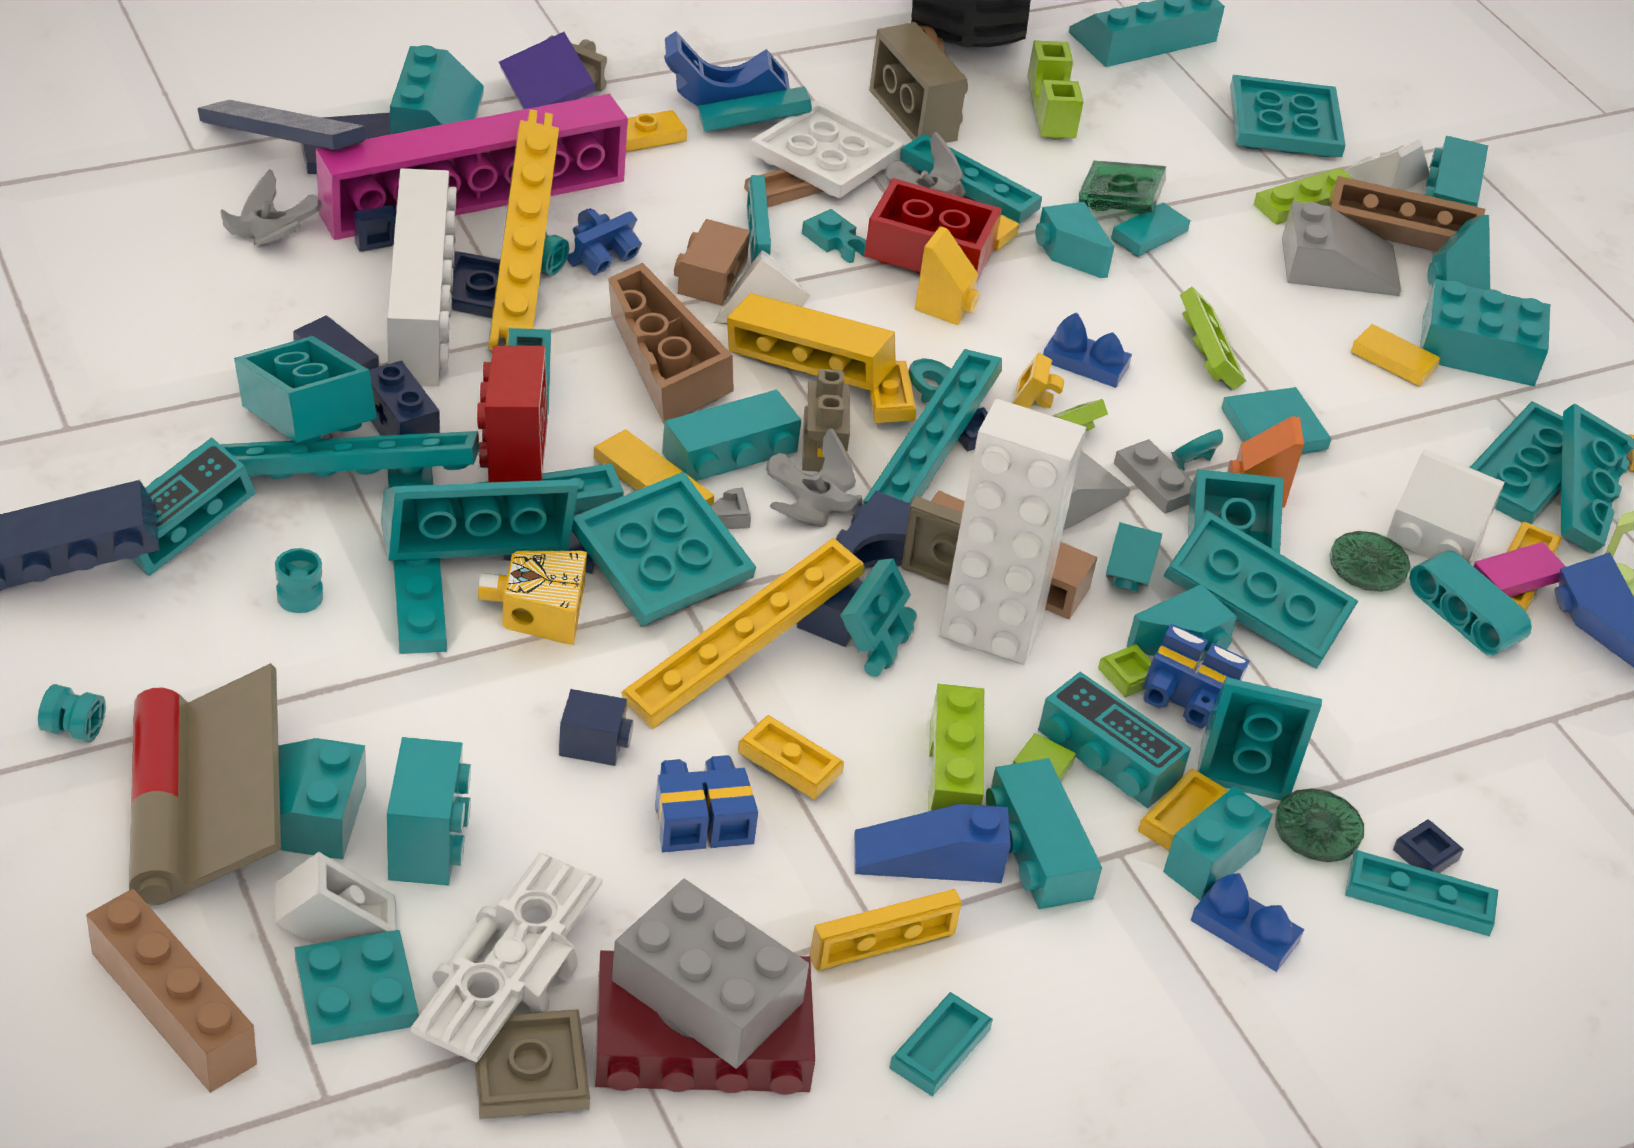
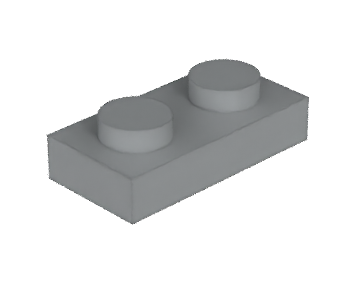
(1155, 475)

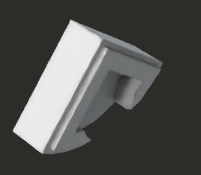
(733, 509)

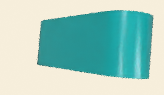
(1470, 602)

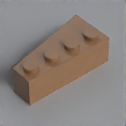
(668, 344)

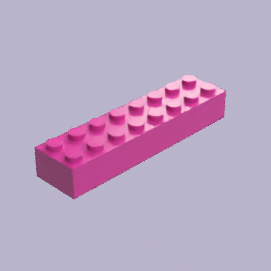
(478, 160)

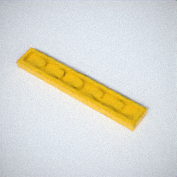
(742, 633)

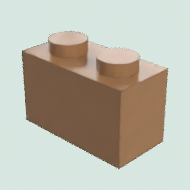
(712, 261)

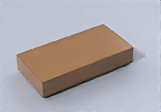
(784, 187)

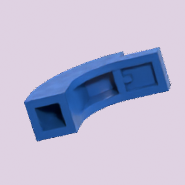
(708, 83)

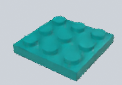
(1287, 116)
(662, 548)

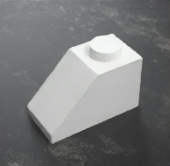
(331, 902)

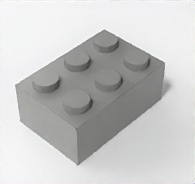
(709, 972)

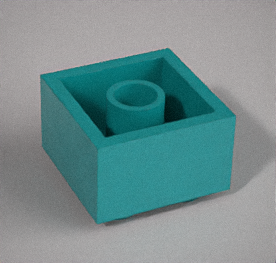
(427, 811)

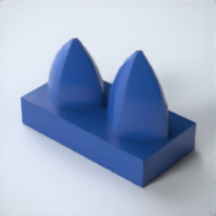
(1075, 352)
(1247, 924)

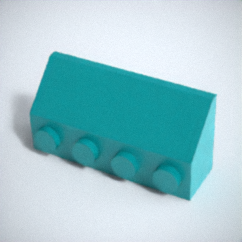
(1148, 29)
(477, 518)

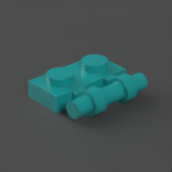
(878, 616)

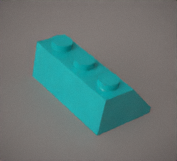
(433, 91)

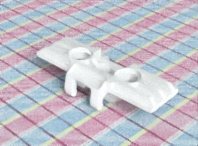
(481, 996)

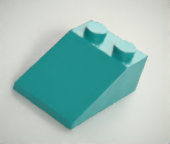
(1242, 500)
(1257, 738)
(320, 795)

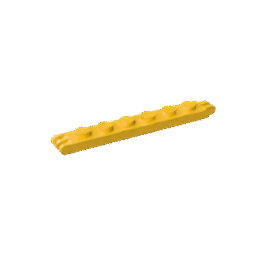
(524, 227)

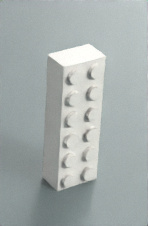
(422, 274)
(1011, 529)

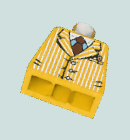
(539, 593)

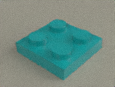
(356, 986)

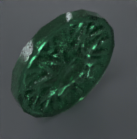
(1369, 561)
(1319, 825)

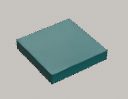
(1262, 410)

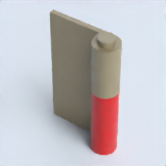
(203, 785)

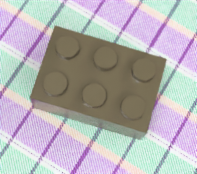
(917, 82)

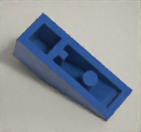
(1599, 603)
(940, 844)

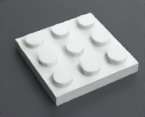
(827, 149)

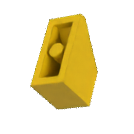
(946, 280)

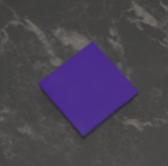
(547, 73)

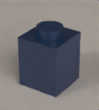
(594, 727)

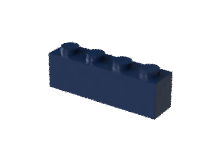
(76, 533)

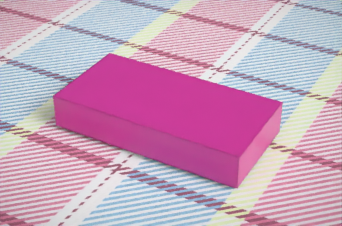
(1522, 569)

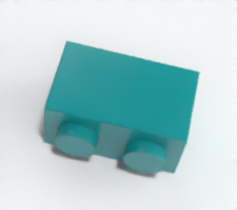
(1217, 842)

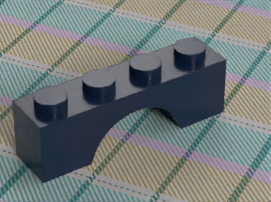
(874, 535)

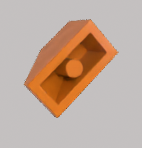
(1272, 453)

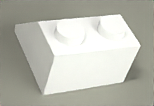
(1444, 508)

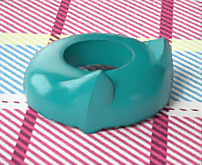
(929, 369)
(1199, 447)

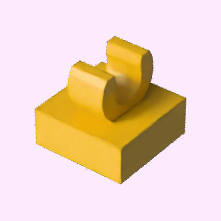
(1035, 382)

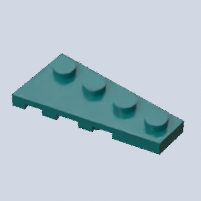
(1591, 471)

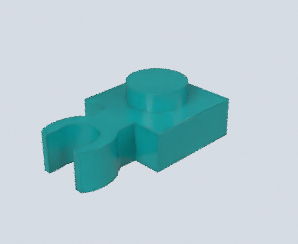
(834, 232)

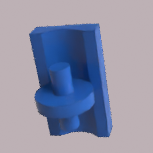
(598, 235)

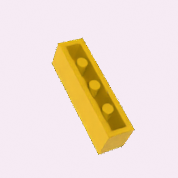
(811, 341)

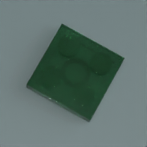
(1122, 186)

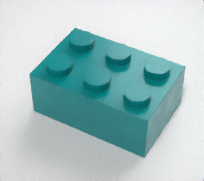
(1486, 331)
(305, 389)

